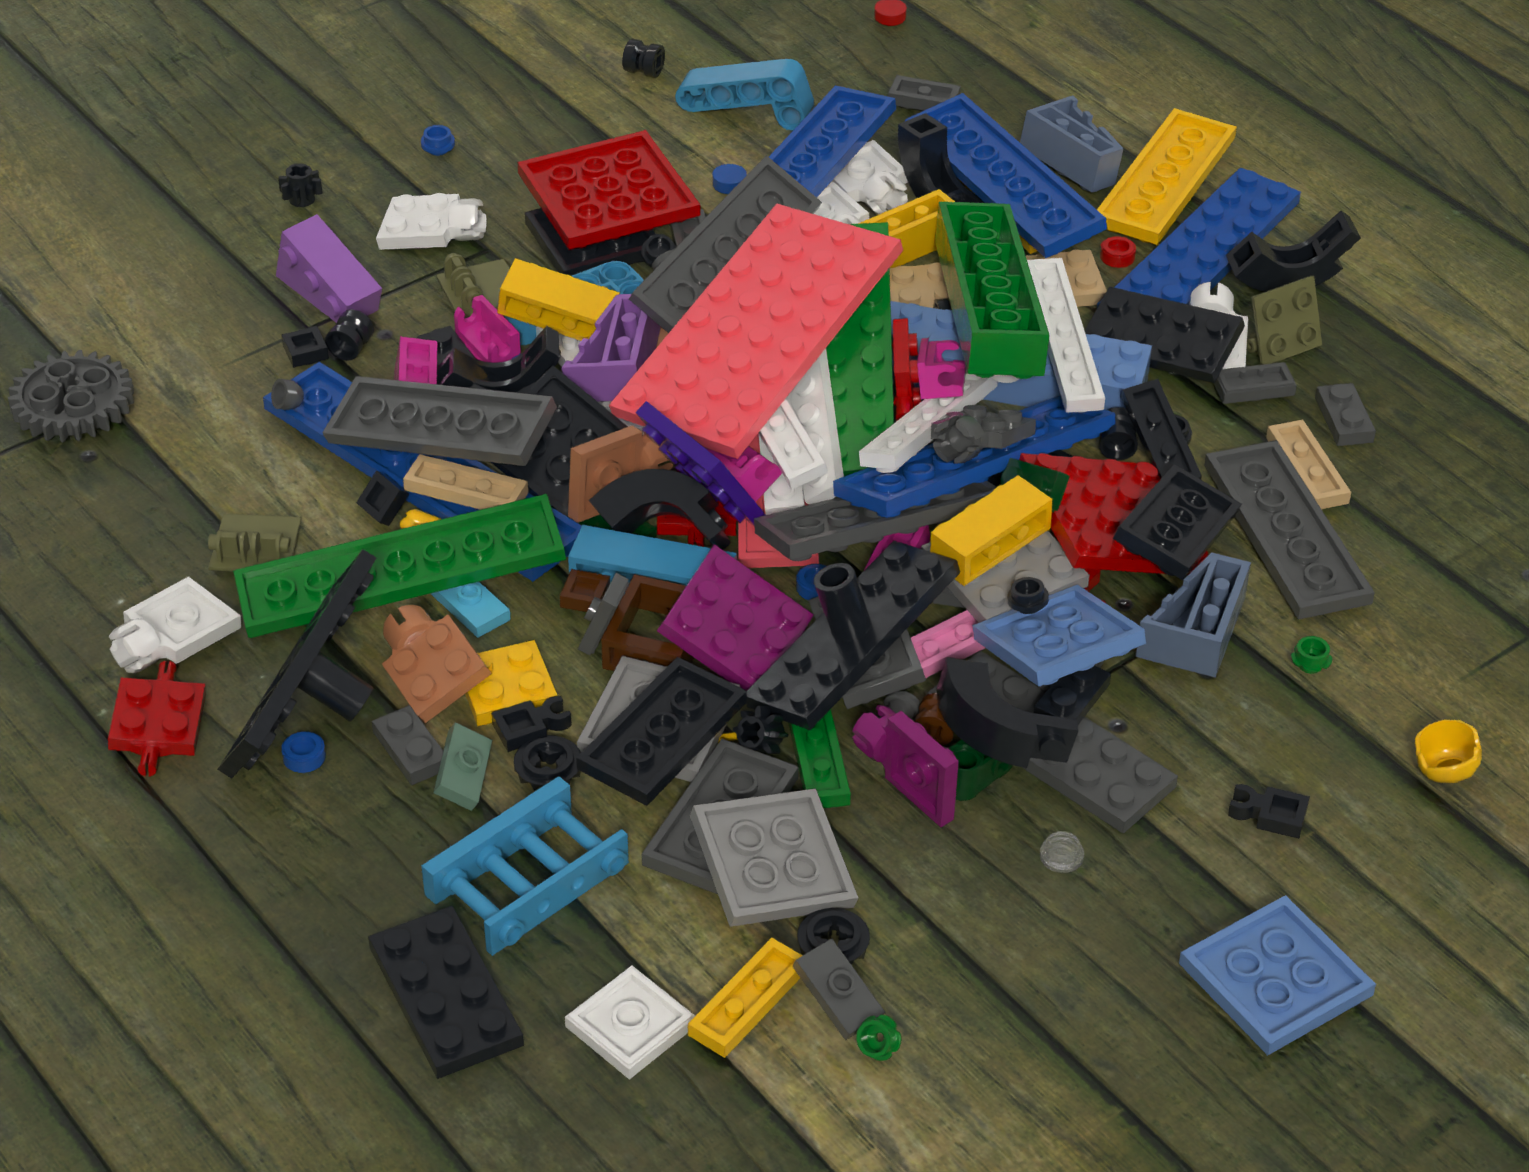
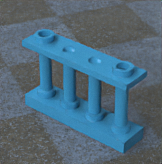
(515, 830)

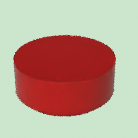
(890, 12)
(1118, 252)

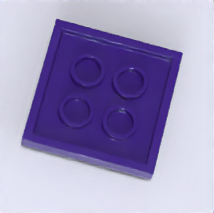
(698, 464)

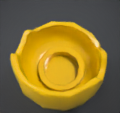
(1448, 751)

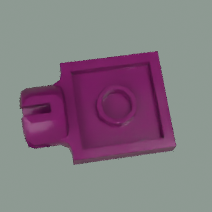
(911, 761)

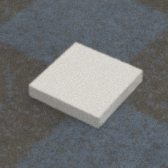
(629, 1022)

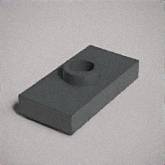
(1255, 383)
(601, 612)
(837, 988)

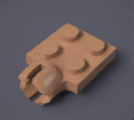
(605, 460)
(430, 661)

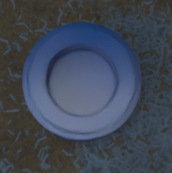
(727, 177)
(805, 581)
(303, 752)

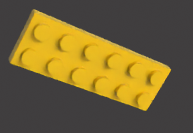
(1166, 175)

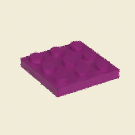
(733, 620)

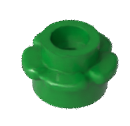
(1312, 654)
(868, 1040)

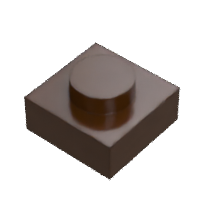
(582, 588)

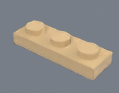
(1311, 463)
(462, 483)

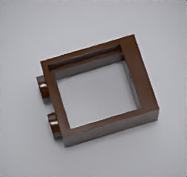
(648, 595)

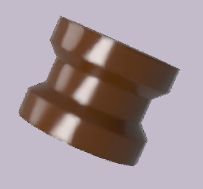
(933, 721)

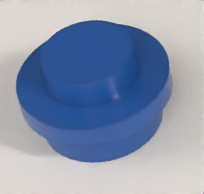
(437, 140)

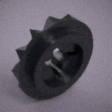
(549, 750)
(849, 928)

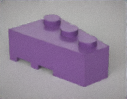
(325, 271)
(614, 350)

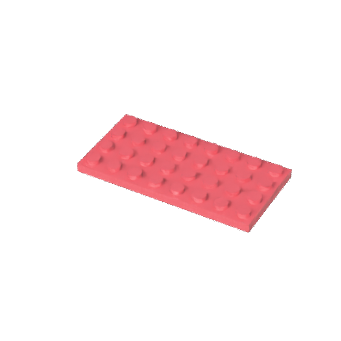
(758, 327)

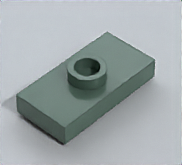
(463, 766)

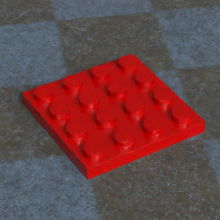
(608, 189)
(1095, 505)

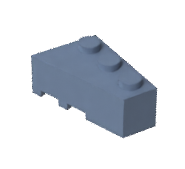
(1072, 144)
(1199, 618)

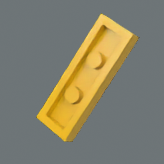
(745, 998)

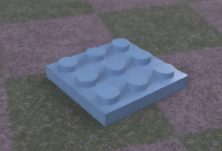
(1060, 638)
(1277, 974)

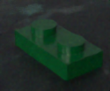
(1046, 480)

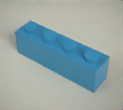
(629, 554)

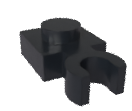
(524, 721)
(1276, 810)

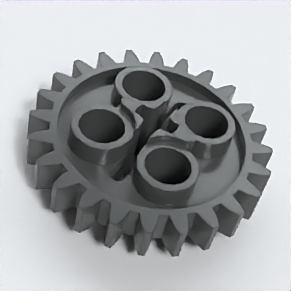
(71, 395)

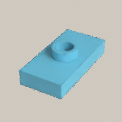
(474, 607)

